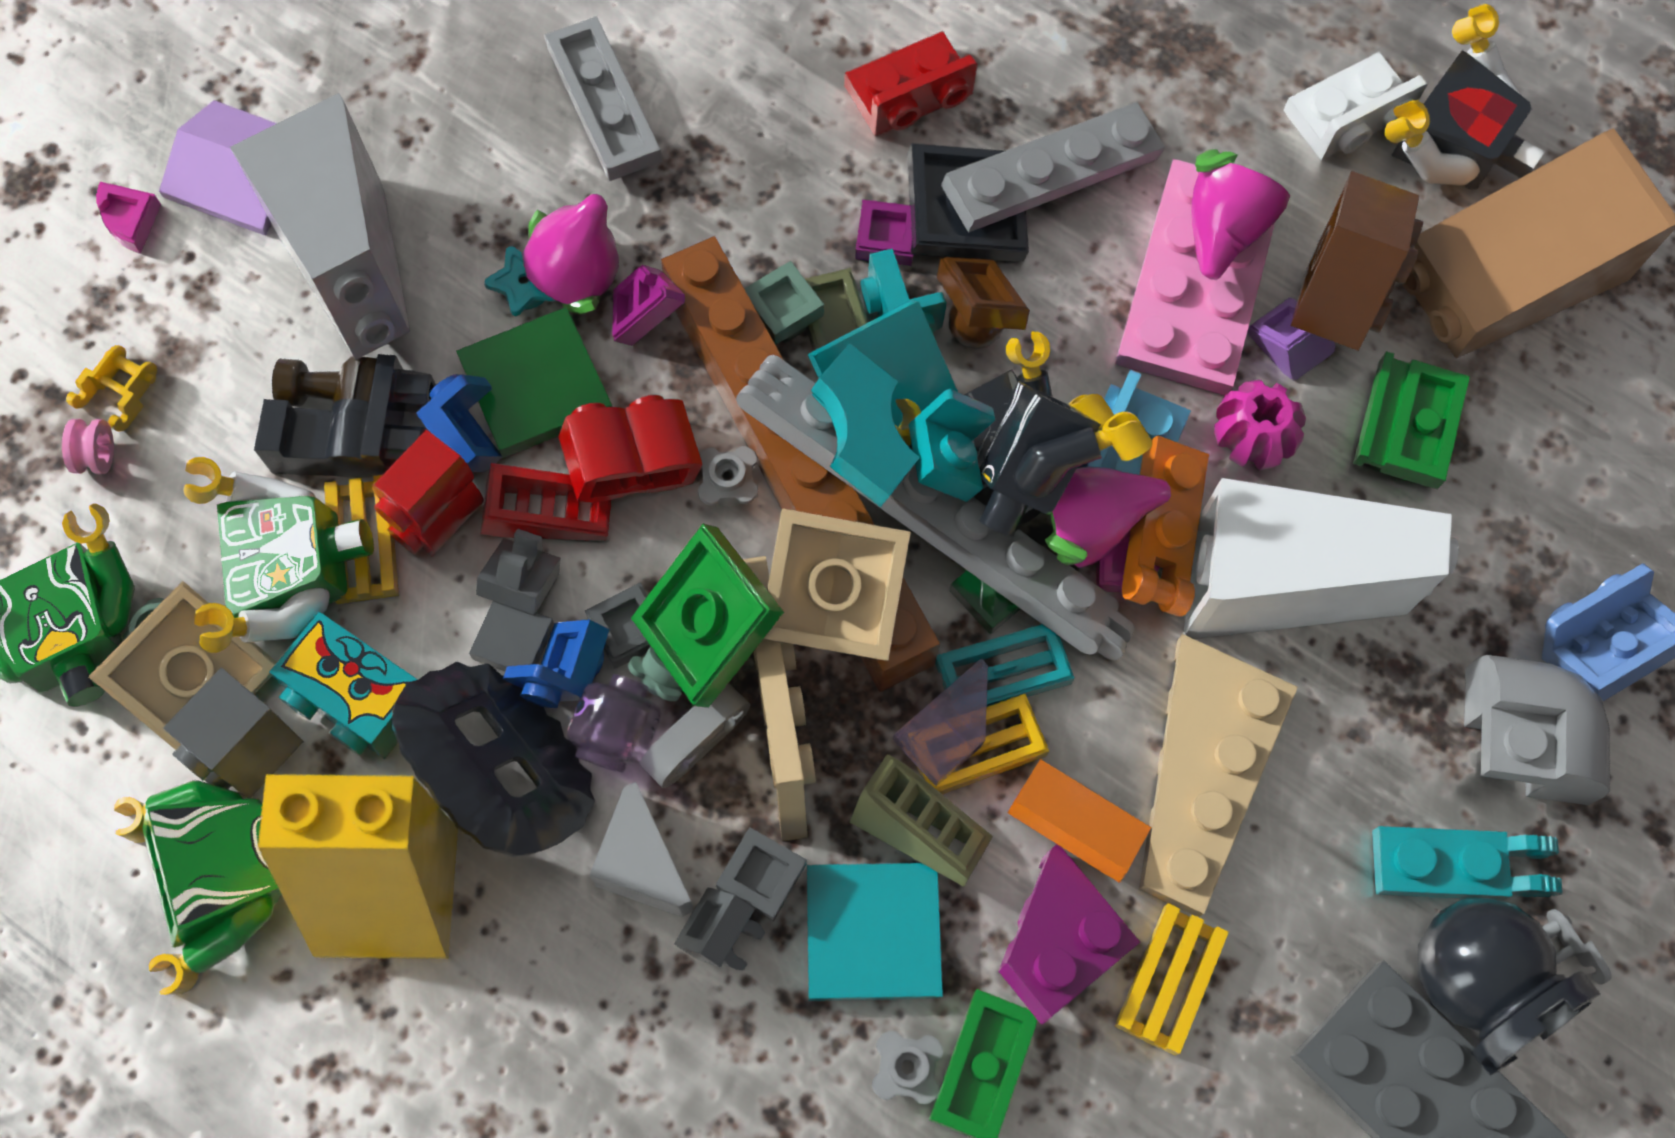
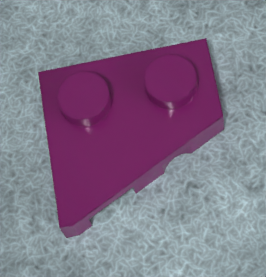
(1062, 938)

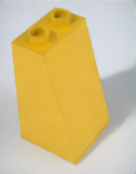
(361, 864)

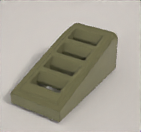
(900, 790)

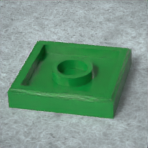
(535, 378)
(706, 615)

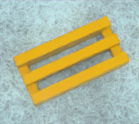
(356, 492)
(1010, 760)
(1193, 928)

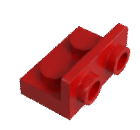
(911, 83)

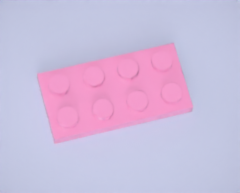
(1180, 319)

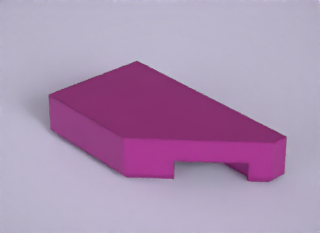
(643, 303)

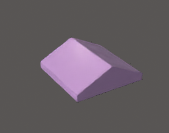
(205, 171)

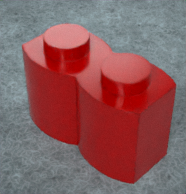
(629, 448)
(426, 495)

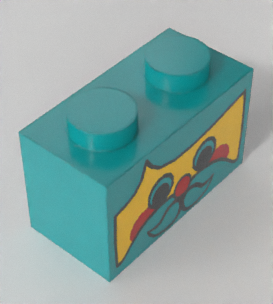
(344, 682)

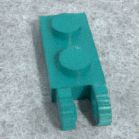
(1458, 863)

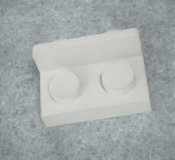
(1350, 106)

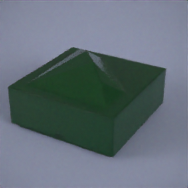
(982, 601)

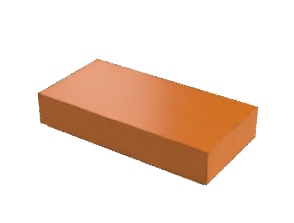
(1079, 820)

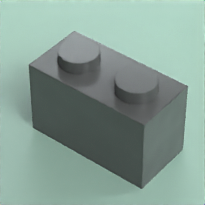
(231, 736)

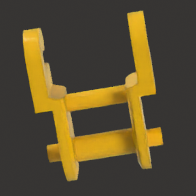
(102, 375)

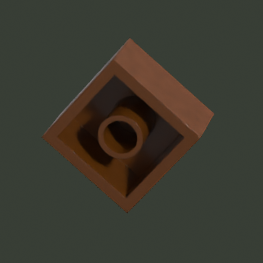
(1358, 262)

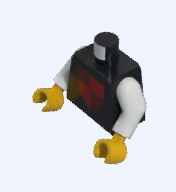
(1468, 115)

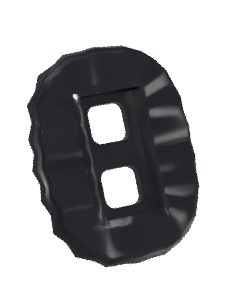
(463, 774)

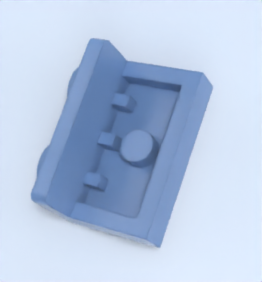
(1612, 633)

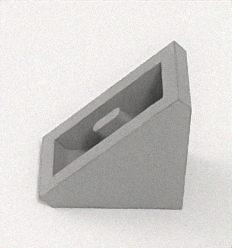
(636, 859)

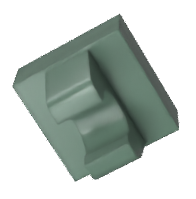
(785, 302)

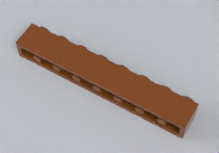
(732, 348)

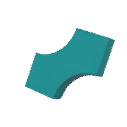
(868, 442)

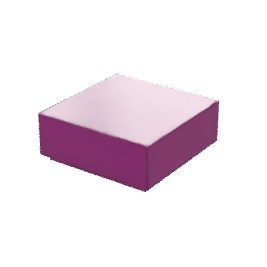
(884, 228)

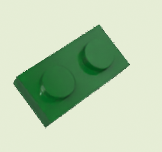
(984, 1067)

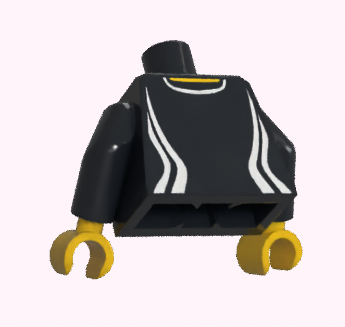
(1043, 445)

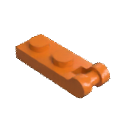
(1169, 532)

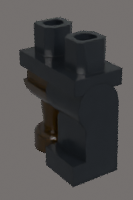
(361, 431)

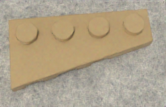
(783, 711)
(1211, 760)

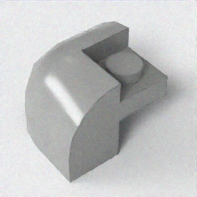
(1539, 728)

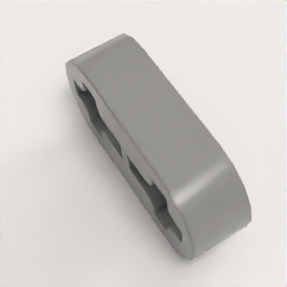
(693, 737)

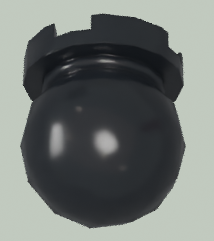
(1498, 975)

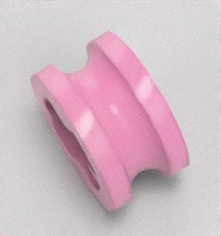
(88, 446)

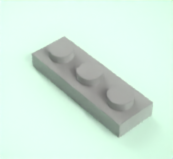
(603, 98)

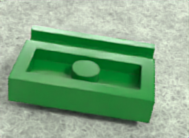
(1412, 420)

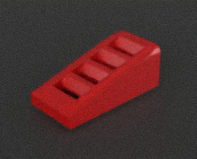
(548, 484)

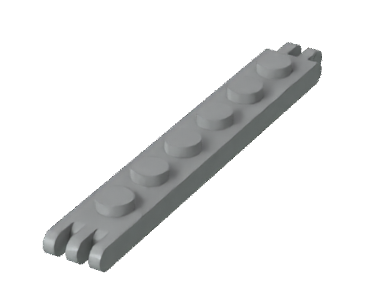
(1010, 565)

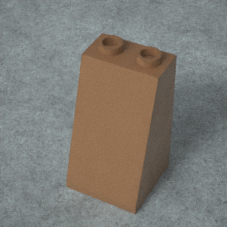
(1539, 245)

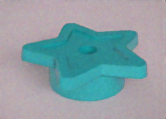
(506, 282)

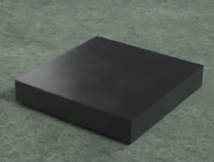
(934, 220)

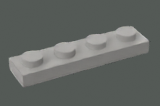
(1052, 166)

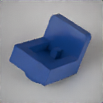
(450, 420)
(567, 667)

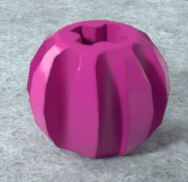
(1259, 424)

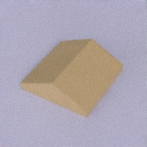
(836, 583)

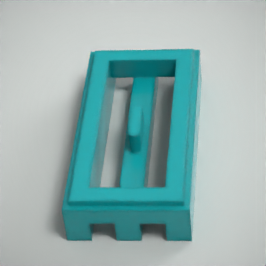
(1032, 686)

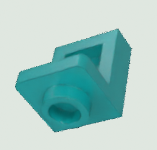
(886, 290)

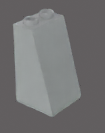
(331, 219)

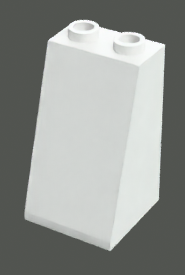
(1310, 559)

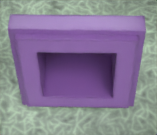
(1289, 347)

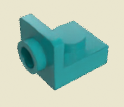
(945, 443)

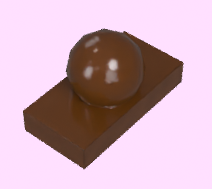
(981, 301)

